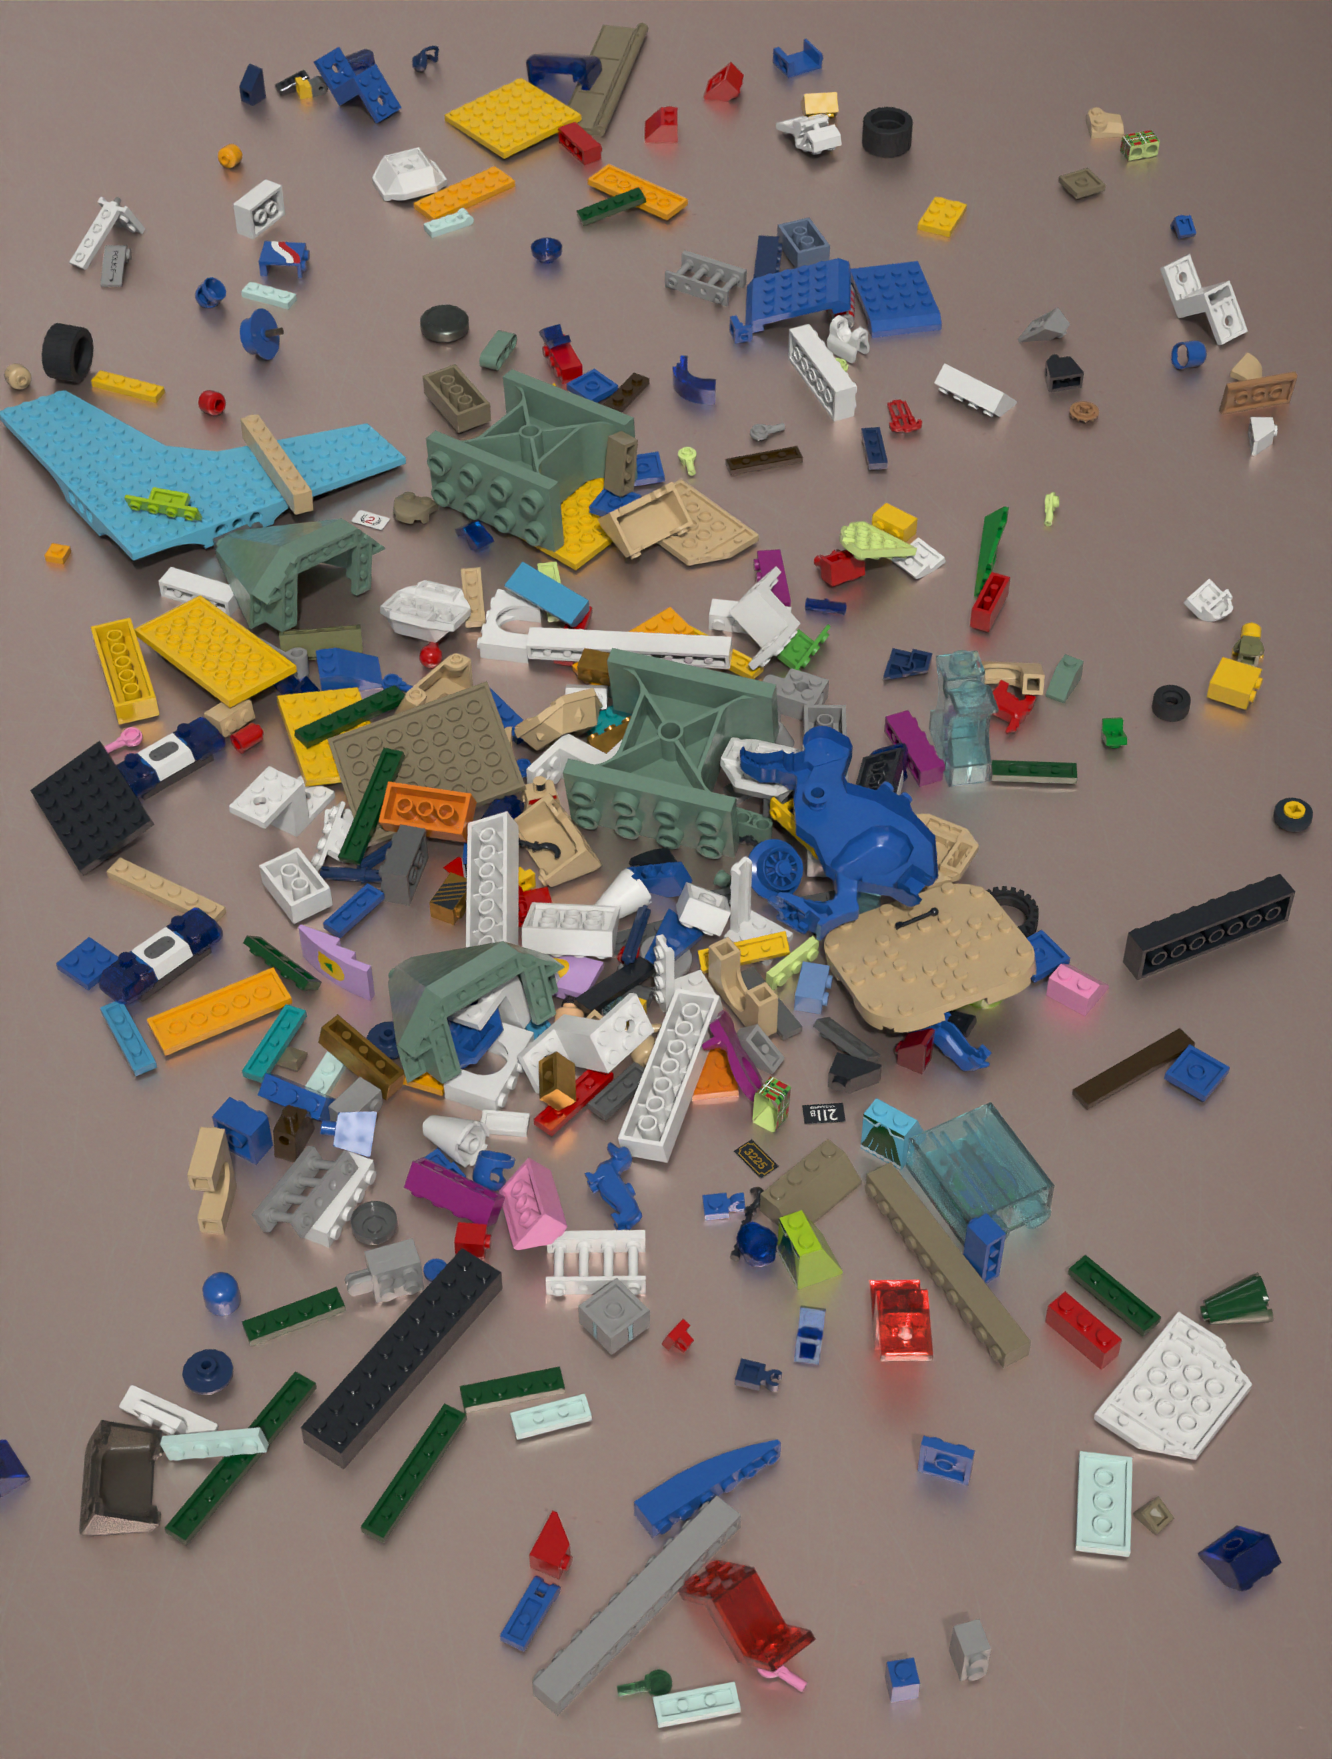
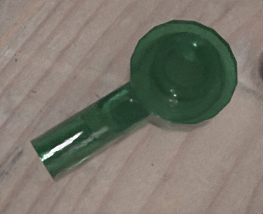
(655, 1683)

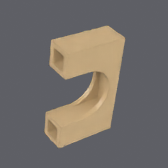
(1026, 676)
(750, 1006)
(214, 1174)

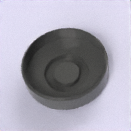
(374, 1222)

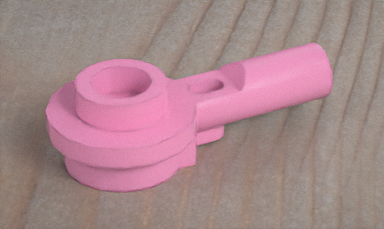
(129, 737)
(787, 1676)

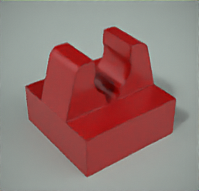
(679, 1337)

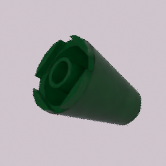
(1239, 1303)

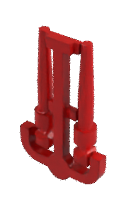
(895, 424)

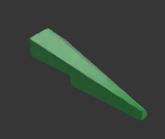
(992, 532)

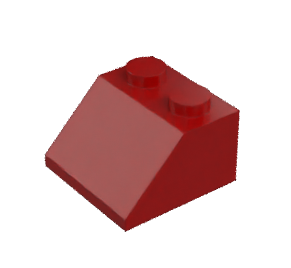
(724, 84)
(662, 126)

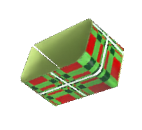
(1137, 140)
(771, 1117)

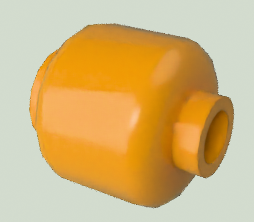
(230, 156)

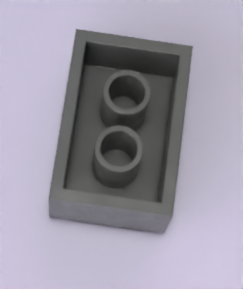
(404, 864)

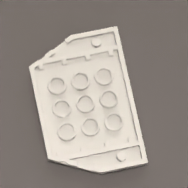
(1176, 1392)

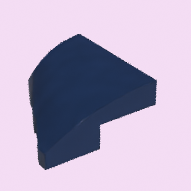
(907, 663)

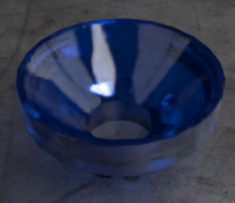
(546, 249)

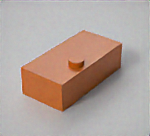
(439, 811)

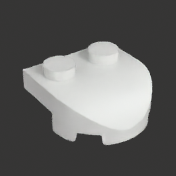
(1210, 602)

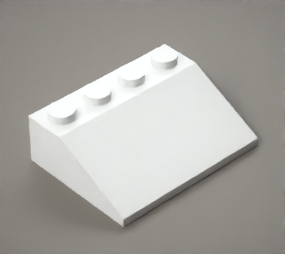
(571, 929)

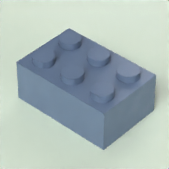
(803, 242)

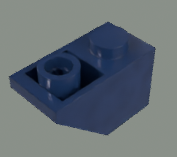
(252, 85)

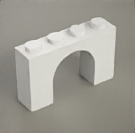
(501, 644)
(492, 1090)

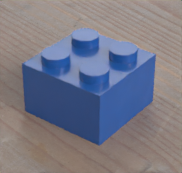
(245, 1129)

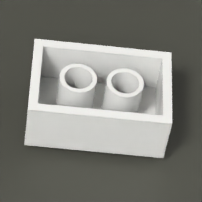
(259, 209)
(296, 885)

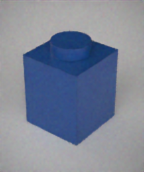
(902, 1680)

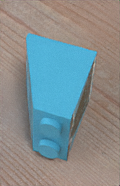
(888, 1133)

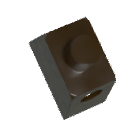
(293, 1126)

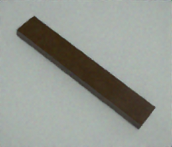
(1132, 1069)

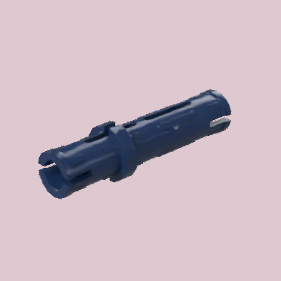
(350, 874)

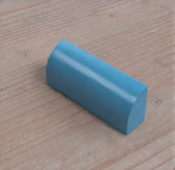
(548, 594)

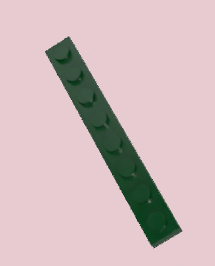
(234, 1467)

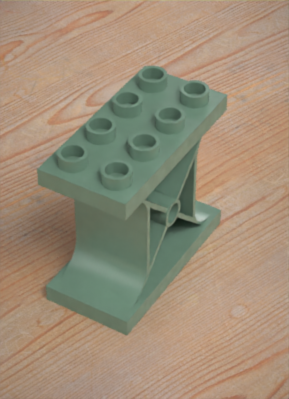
(526, 460)
(671, 754)

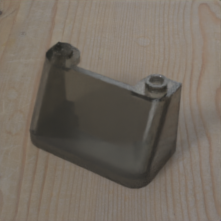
(119, 1480)

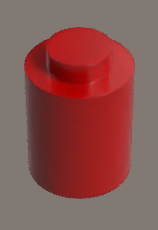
(247, 737)

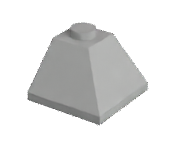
(1046, 327)

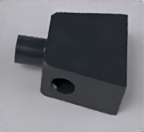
(1062, 374)

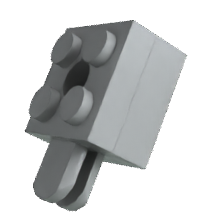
(798, 690)
(390, 1272)

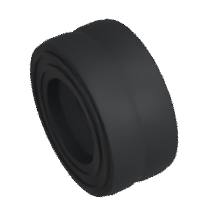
(1167, 711)

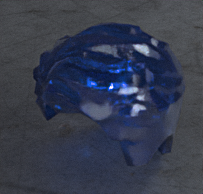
(757, 1244)

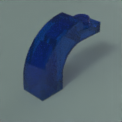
(691, 387)

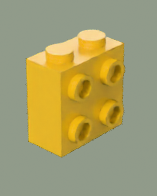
(1235, 683)

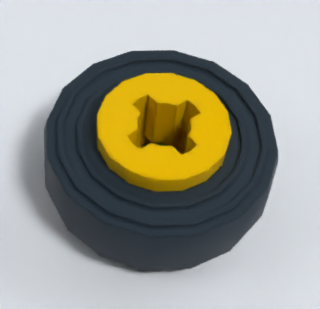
(1293, 814)

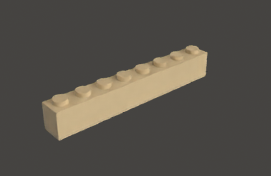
(277, 464)

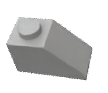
(760, 1048)

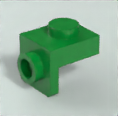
(1113, 733)

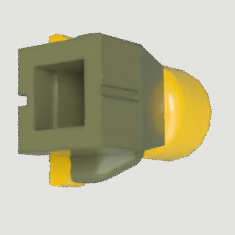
(1249, 647)

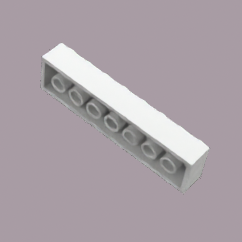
(492, 880)
(670, 1076)

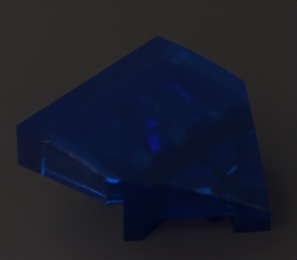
(361, 59)

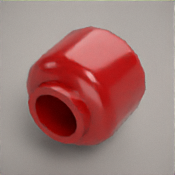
(212, 402)

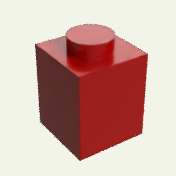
(472, 1238)

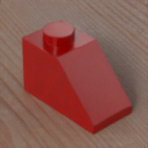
(552, 1549)

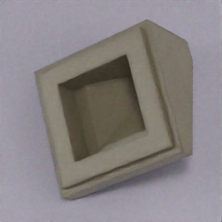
(292, 1058)
(1154, 1515)

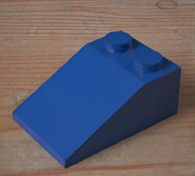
(347, 669)

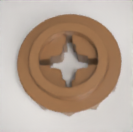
(1084, 407)

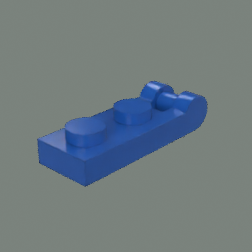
(529, 1613)

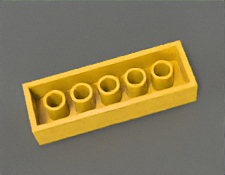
(124, 671)

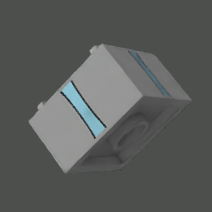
(614, 1316)

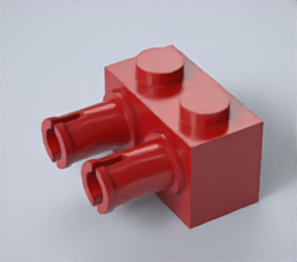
(839, 567)

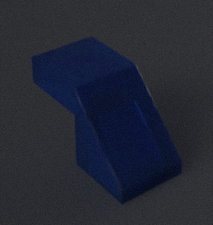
(554, 336)
(475, 534)
(293, 686)
(810, 1335)

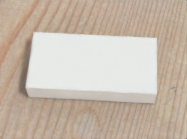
(506, 1122)

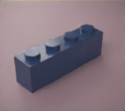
(767, 256)

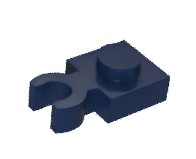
(753, 1375)

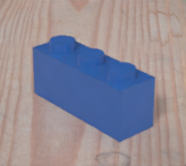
(292, 1093)
(984, 1246)

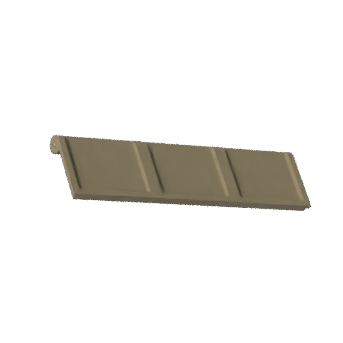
(617, 51)

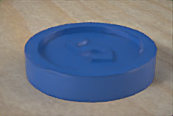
(433, 1268)

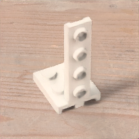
(110, 215)
(743, 921)
(665, 980)

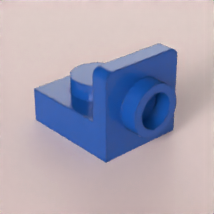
(1184, 226)
(739, 332)

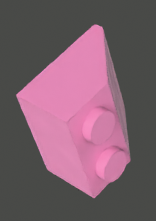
(1075, 988)

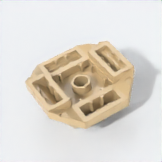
(567, 714)
(954, 848)

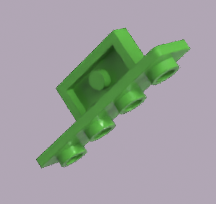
(800, 647)

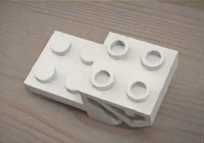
(812, 133)

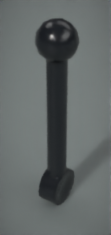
(934, 912)

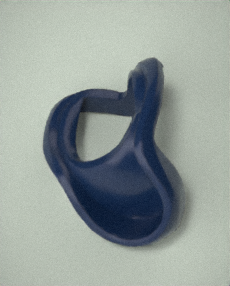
(420, 61)

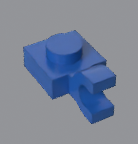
(718, 1205)

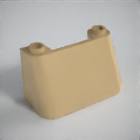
(646, 520)
(447, 678)
(551, 823)

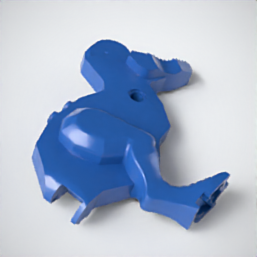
(859, 834)

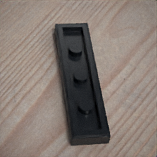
(615, 985)

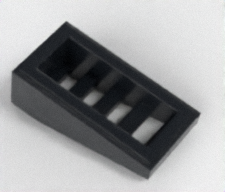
(288, 85)

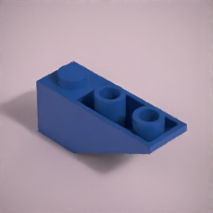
(663, 879)

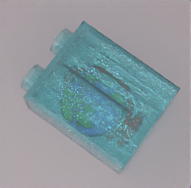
(978, 1169)

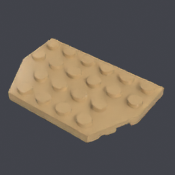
(713, 533)

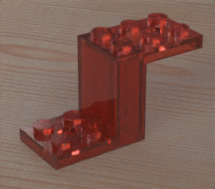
(901, 1320)
(746, 1615)

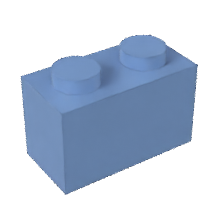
(812, 988)

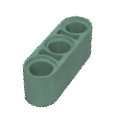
(498, 350)
(754, 824)

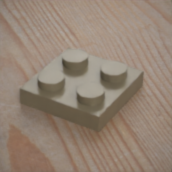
(1082, 183)

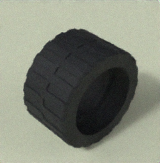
(887, 132)
(67, 352)

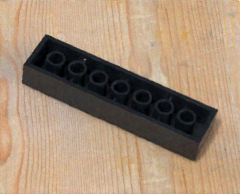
(1208, 926)

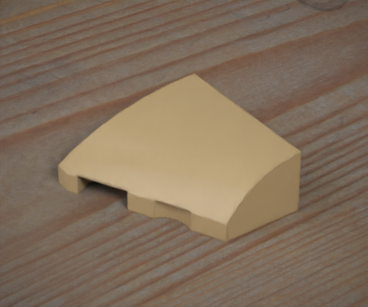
(1247, 368)

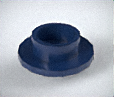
(384, 1039)
(204, 1380)

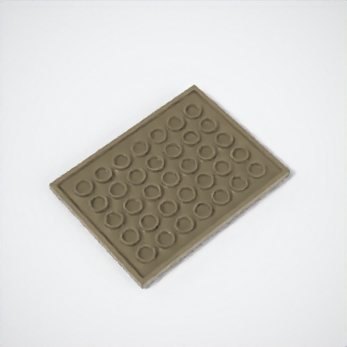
(446, 746)

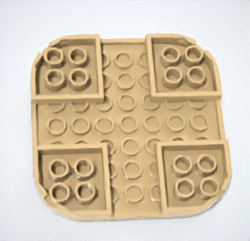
(934, 964)

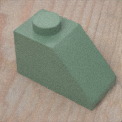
(1065, 678)

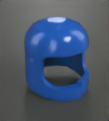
(211, 290)
(1195, 353)
(491, 1162)
(221, 1294)

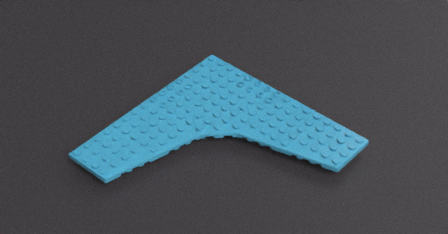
(105, 459)

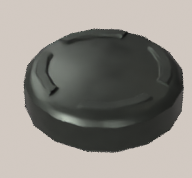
(444, 323)

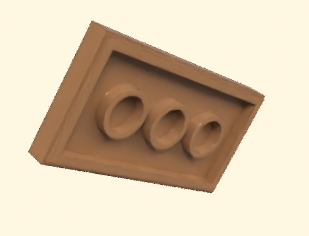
(1258, 393)

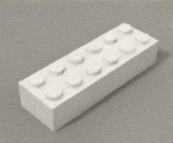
(822, 372)

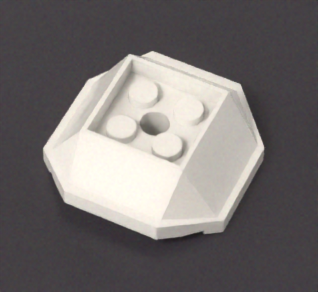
(407, 176)
(426, 610)
(744, 783)

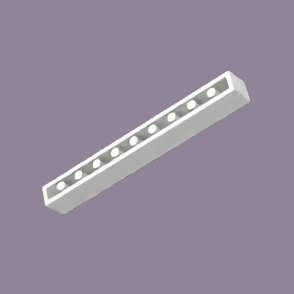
(686, 649)

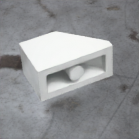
(1261, 433)

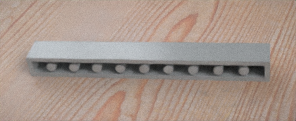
(635, 1605)

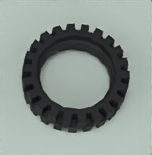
(1021, 902)

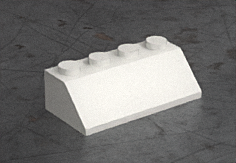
(976, 392)

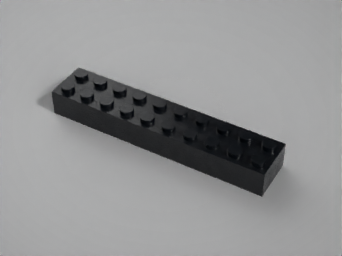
(401, 1358)

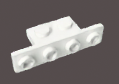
(334, 837)
(164, 1414)

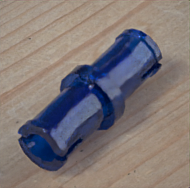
(825, 606)

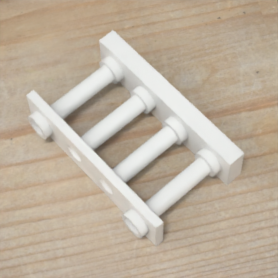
(596, 1242)

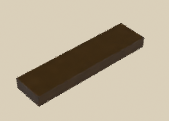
(764, 460)

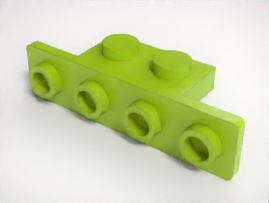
(165, 502)

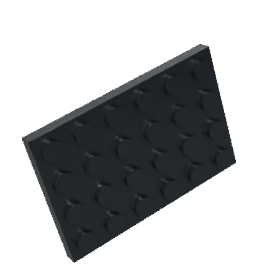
(92, 808)

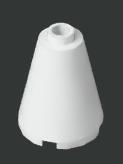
(626, 893)
(457, 1137)

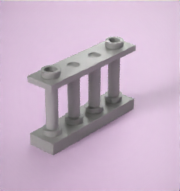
(708, 267)
(294, 1182)

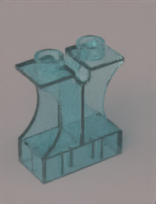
(963, 718)

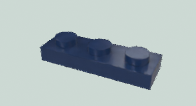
(874, 448)

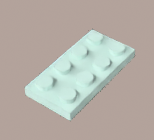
(1104, 1504)

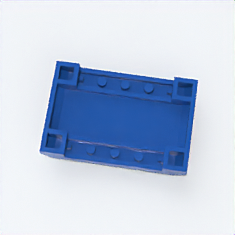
(798, 292)
(896, 299)

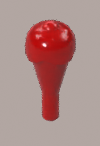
(430, 655)

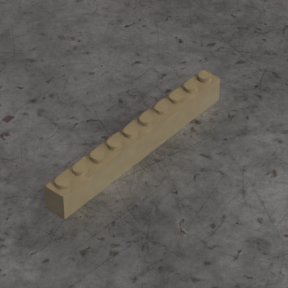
(947, 1265)

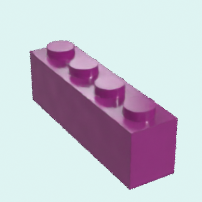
(764, 563)
(922, 756)
(453, 1192)

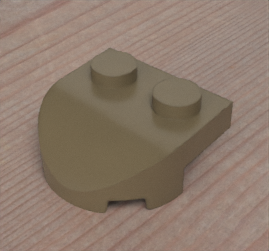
(410, 507)

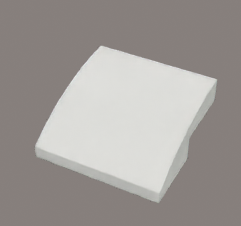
(923, 562)

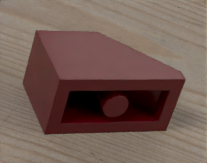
(916, 1050)

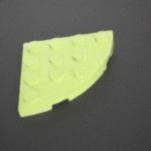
(871, 542)

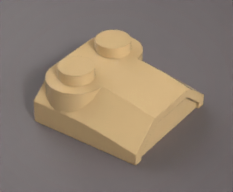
(1104, 124)

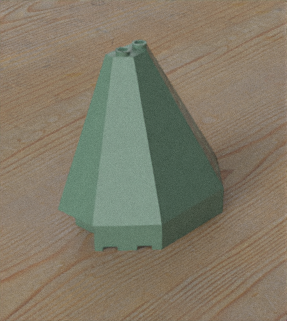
(266, 563)
(441, 983)

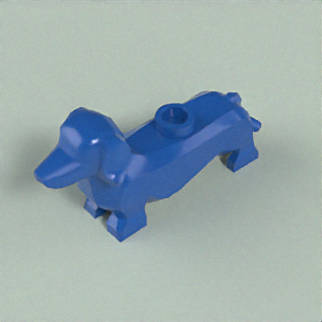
(954, 1045)
(614, 1190)

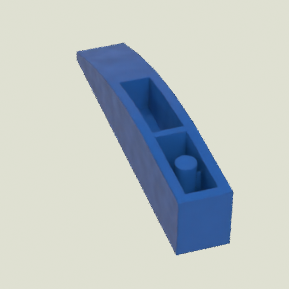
(701, 1483)

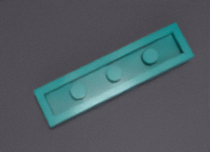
(274, 1043)

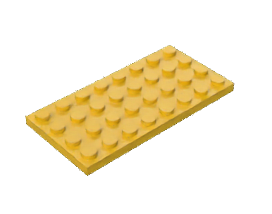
(215, 651)

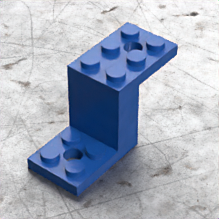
(368, 84)

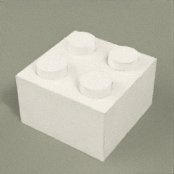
(703, 909)

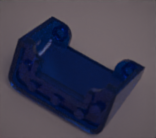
(582, 67)

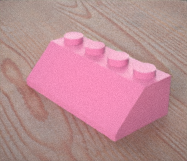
(532, 1207)

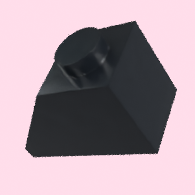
(852, 1073)

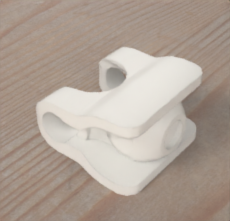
(844, 342)

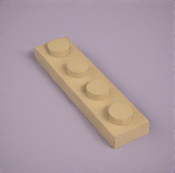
(474, 595)

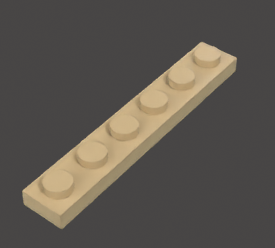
(162, 889)

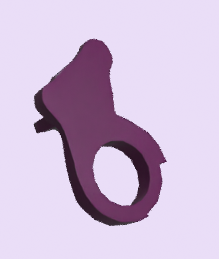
(740, 1063)

